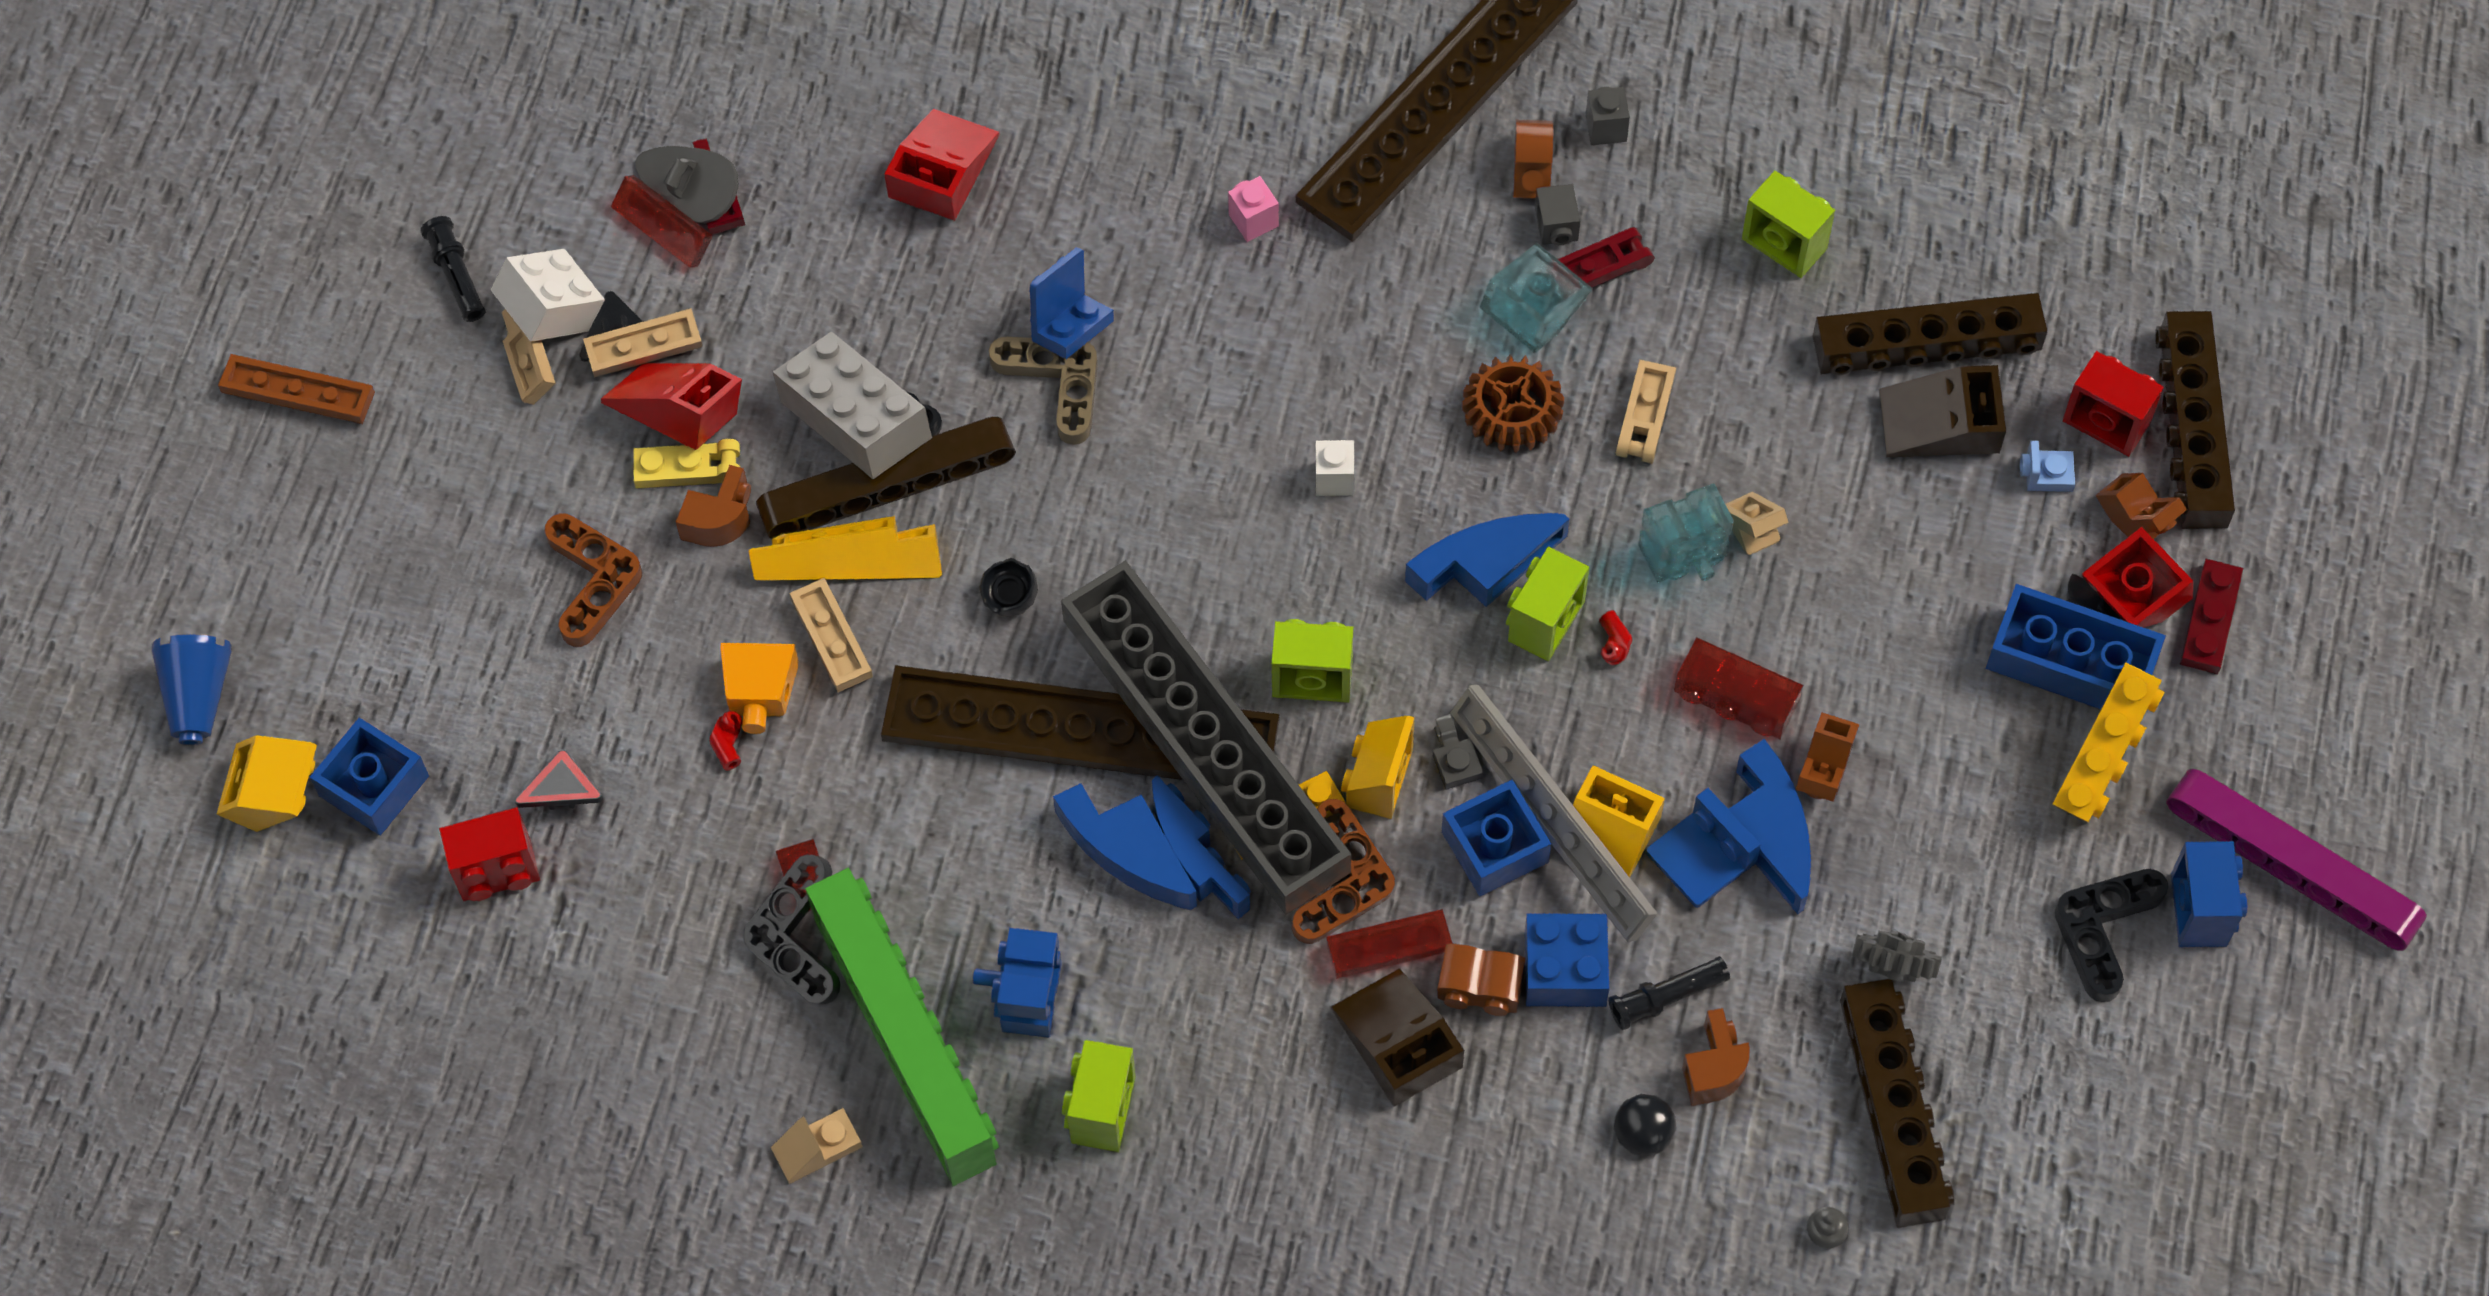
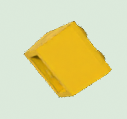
(266, 781)
(1619, 814)

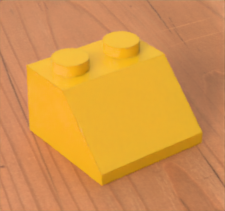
(1379, 766)

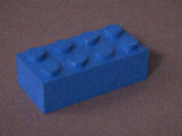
(2068, 646)

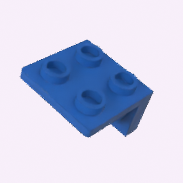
(1060, 310)
(1705, 850)

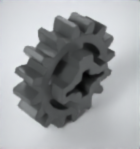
(1896, 956)

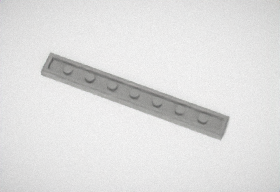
(1555, 813)

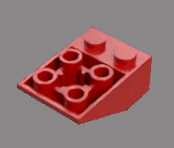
(939, 163)
(678, 399)

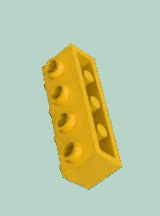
(2106, 743)

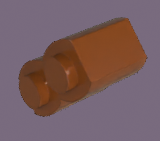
(1481, 979)

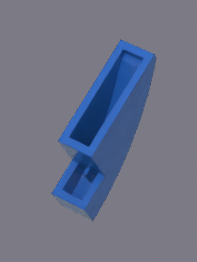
(1486, 555)
(1777, 822)
(1127, 845)

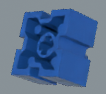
(1026, 983)

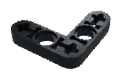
(2090, 925)
(781, 928)

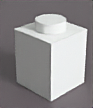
(1335, 468)

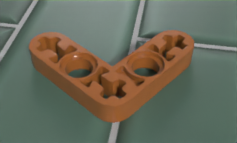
(603, 569)
(1360, 875)

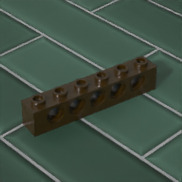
(1945, 321)
(2195, 335)
(1909, 1201)

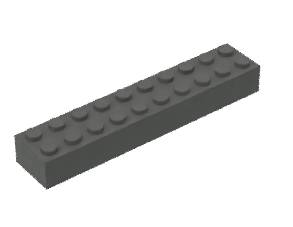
(1206, 737)

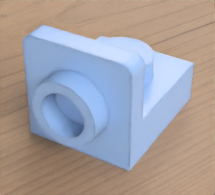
(2047, 469)

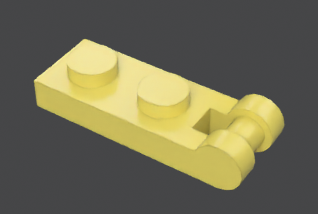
(683, 465)

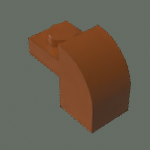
(1532, 157)
(2134, 504)
(717, 519)
(1827, 757)
(1717, 1071)

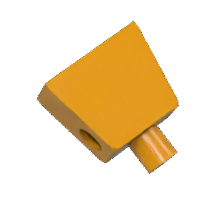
(758, 680)

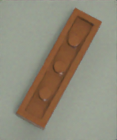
(296, 388)

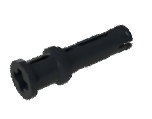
(448, 255)
(1652, 997)

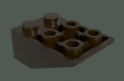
(1944, 413)
(1399, 1036)

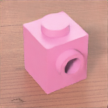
(1253, 208)

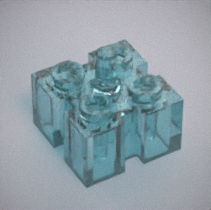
(1686, 534)

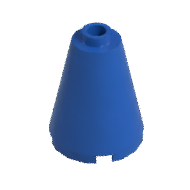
(191, 683)

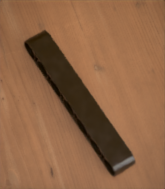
(852, 491)

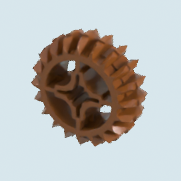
(1521, 421)

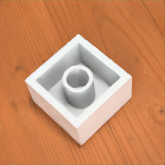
(547, 294)

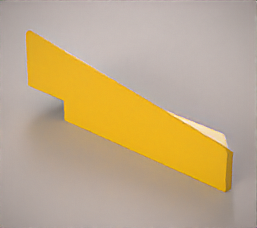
(850, 552)

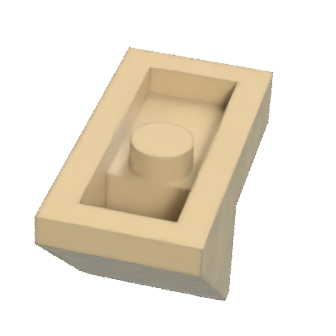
(1756, 521)
(815, 1145)

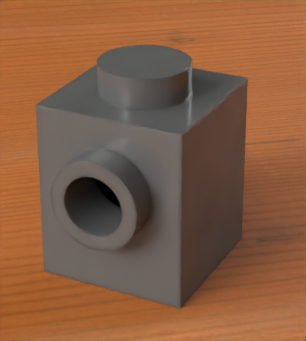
(1607, 115)

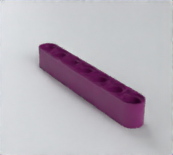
(2297, 860)

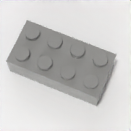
(852, 405)

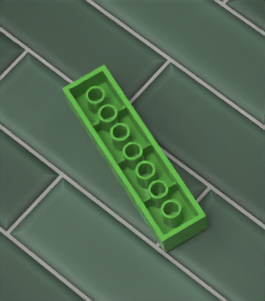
(903, 1026)

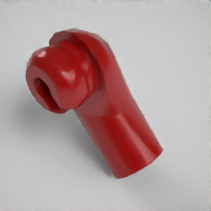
(1619, 638)
(723, 738)

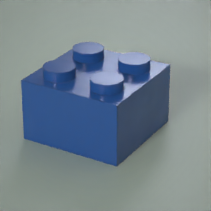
(369, 776)
(1496, 837)
(2207, 894)
(1566, 960)

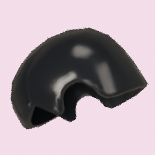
(1008, 587)
(1645, 1125)

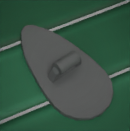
(690, 179)

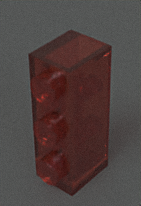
(1738, 689)

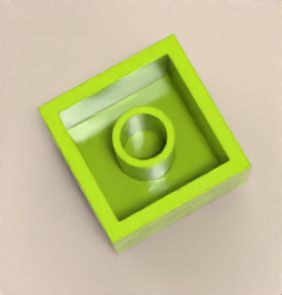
(1788, 223)
(1547, 603)
(1312, 661)
(1100, 1095)

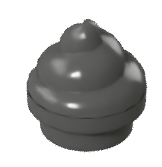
(1827, 1227)

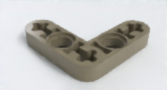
(1070, 375)

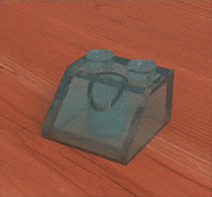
(1534, 297)

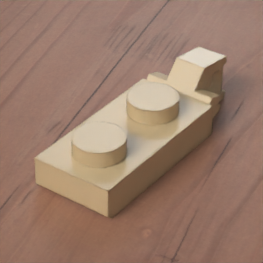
(527, 362)

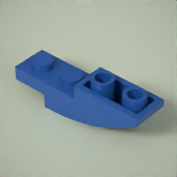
(1189, 838)

